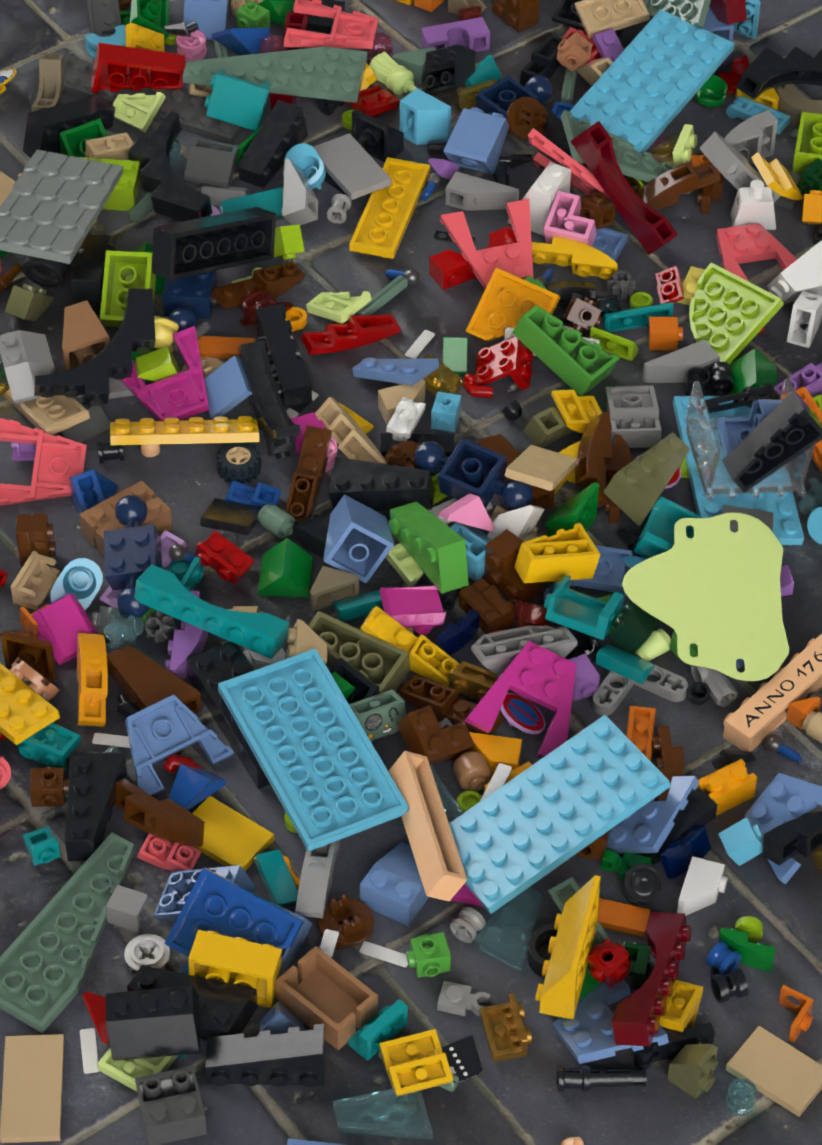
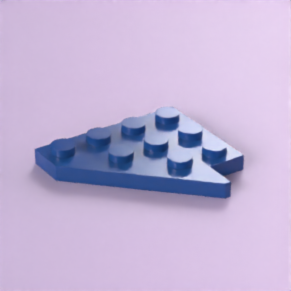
(232, 912)

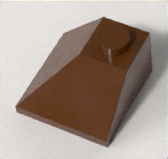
(31, 649)

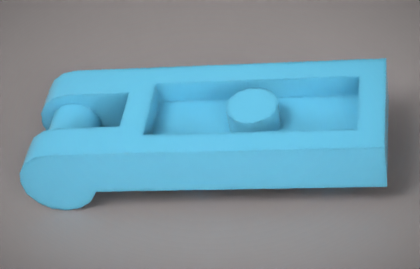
(746, 108)

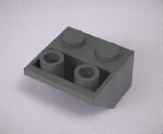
(211, 163)
(171, 1106)

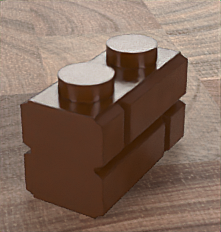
(34, 534)
(492, 608)

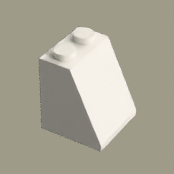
(543, 194)
(800, 276)

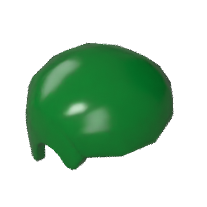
(712, 93)

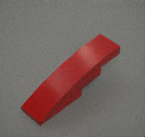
(354, 334)

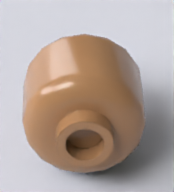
(472, 771)

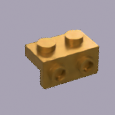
(471, 680)
(505, 1030)

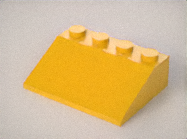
(570, 952)

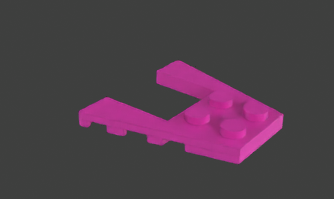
(179, 394)
(539, 677)

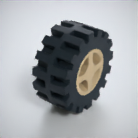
(238, 462)

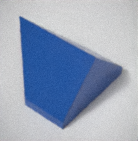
(90, 489)
(193, 786)

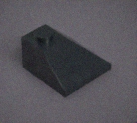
(376, 137)

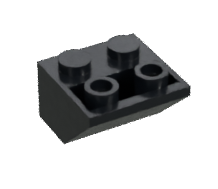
(448, 68)

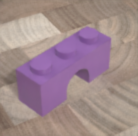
(469, 33)

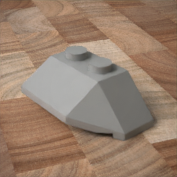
(23, 358)
(500, 648)

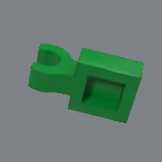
(614, 863)

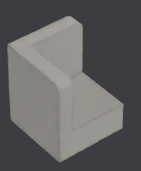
(125, 908)

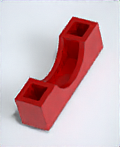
(451, 268)

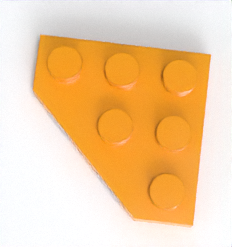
(505, 303)

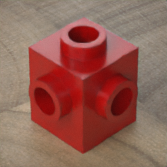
(610, 971)

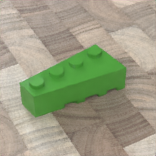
(564, 351)
(432, 545)

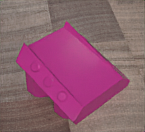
(414, 607)
(61, 624)

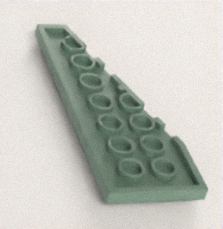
(53, 953)

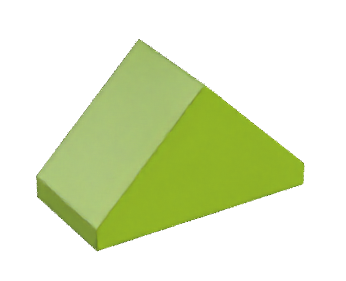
(156, 365)

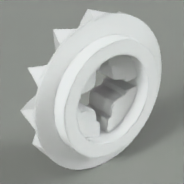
(146, 944)

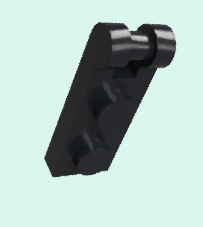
(677, 1040)

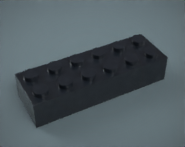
(213, 243)
(205, 673)

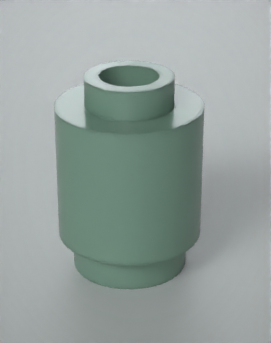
(276, 520)

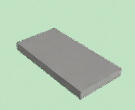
(352, 166)

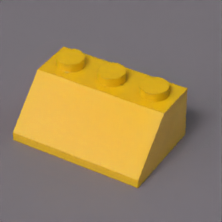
(237, 963)

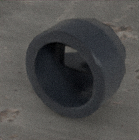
(512, 411)
(701, 690)

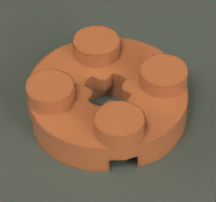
(34, 679)

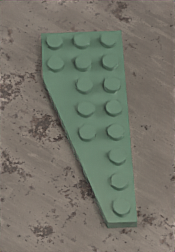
(307, 72)

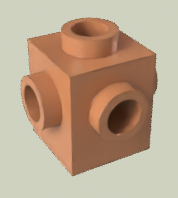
(574, 52)

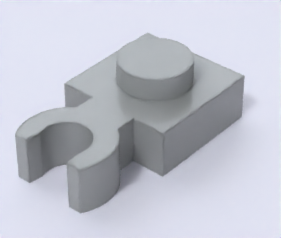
(458, 999)

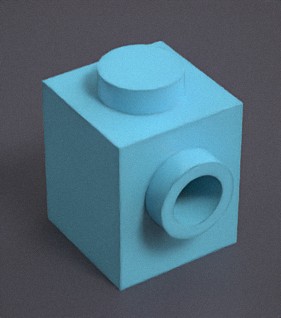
(446, 412)
(743, 841)

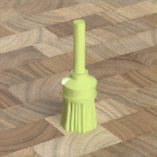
(391, 74)

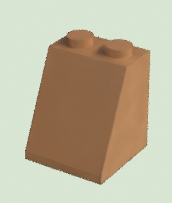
(82, 335)

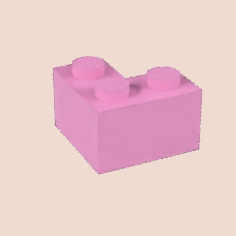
(566, 222)

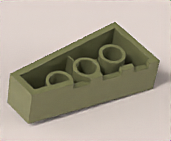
(644, 479)
(371, 656)

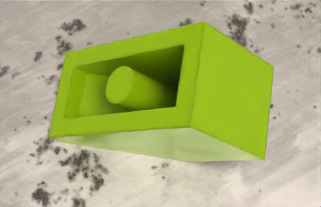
(288, 242)

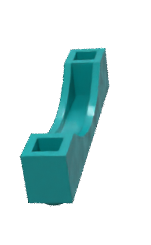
(253, 631)

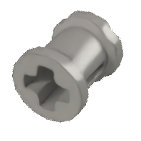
(338, 208)

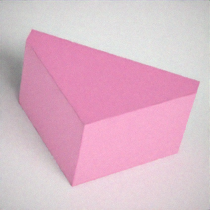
(470, 512)

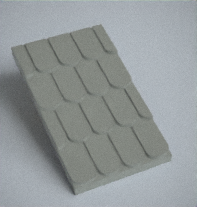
(55, 205)

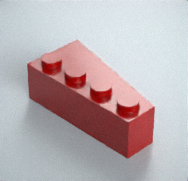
(135, 68)

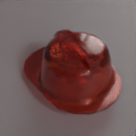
(255, 301)
(530, 614)

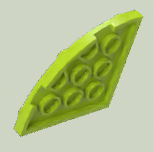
(729, 311)

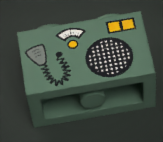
(380, 714)

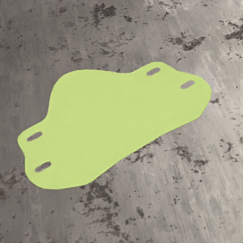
(718, 594)

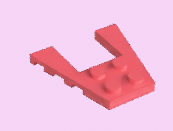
(348, 29)
(580, 174)
(748, 245)
(511, 258)
(53, 464)

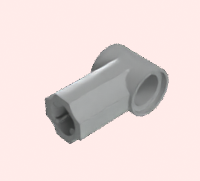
(720, 687)

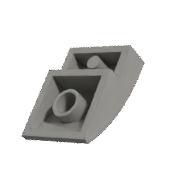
(755, 136)
(634, 415)

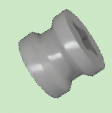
(467, 924)

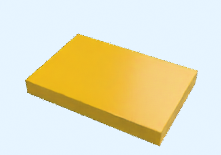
(230, 835)

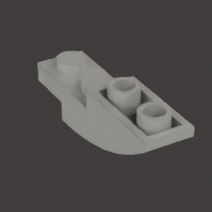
(731, 163)
(316, 880)

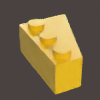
(558, 555)

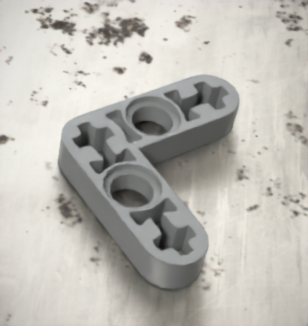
(616, 695)

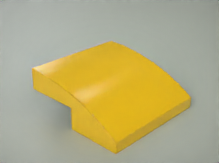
(777, 177)
(575, 409)
(415, 1062)

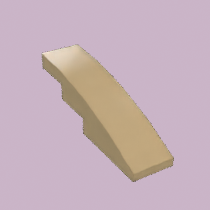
(347, 433)

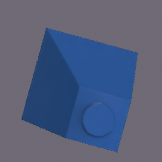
(242, 40)

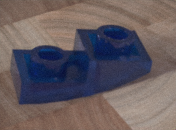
(458, 636)
(679, 853)

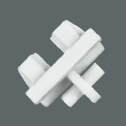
(405, 419)

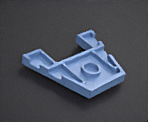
(608, 573)
(163, 732)
(779, 803)
(652, 823)
(591, 1032)

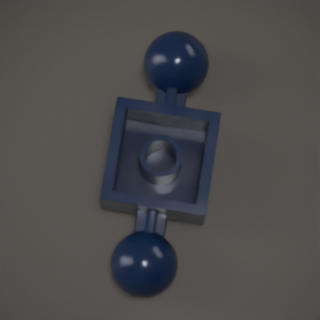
(501, 94)
(189, 299)
(472, 471)
(130, 553)

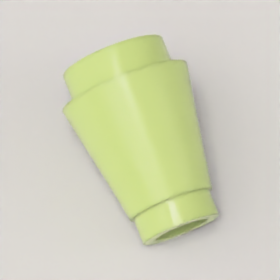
(655, 645)

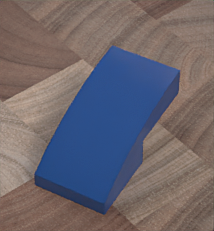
(256, 496)

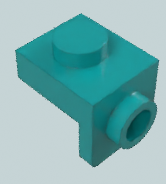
(41, 846)

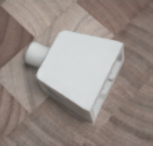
(754, 206)
(808, 311)

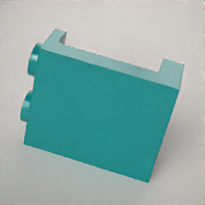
(237, 100)
(658, 529)
(581, 611)

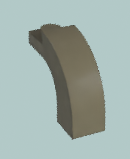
(50, 81)
(793, 104)

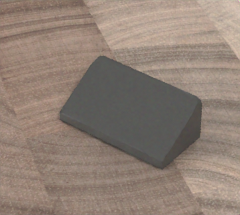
(88, 429)

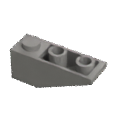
(475, 193)
(299, 199)
(676, 364)

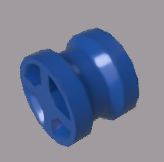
(723, 958)

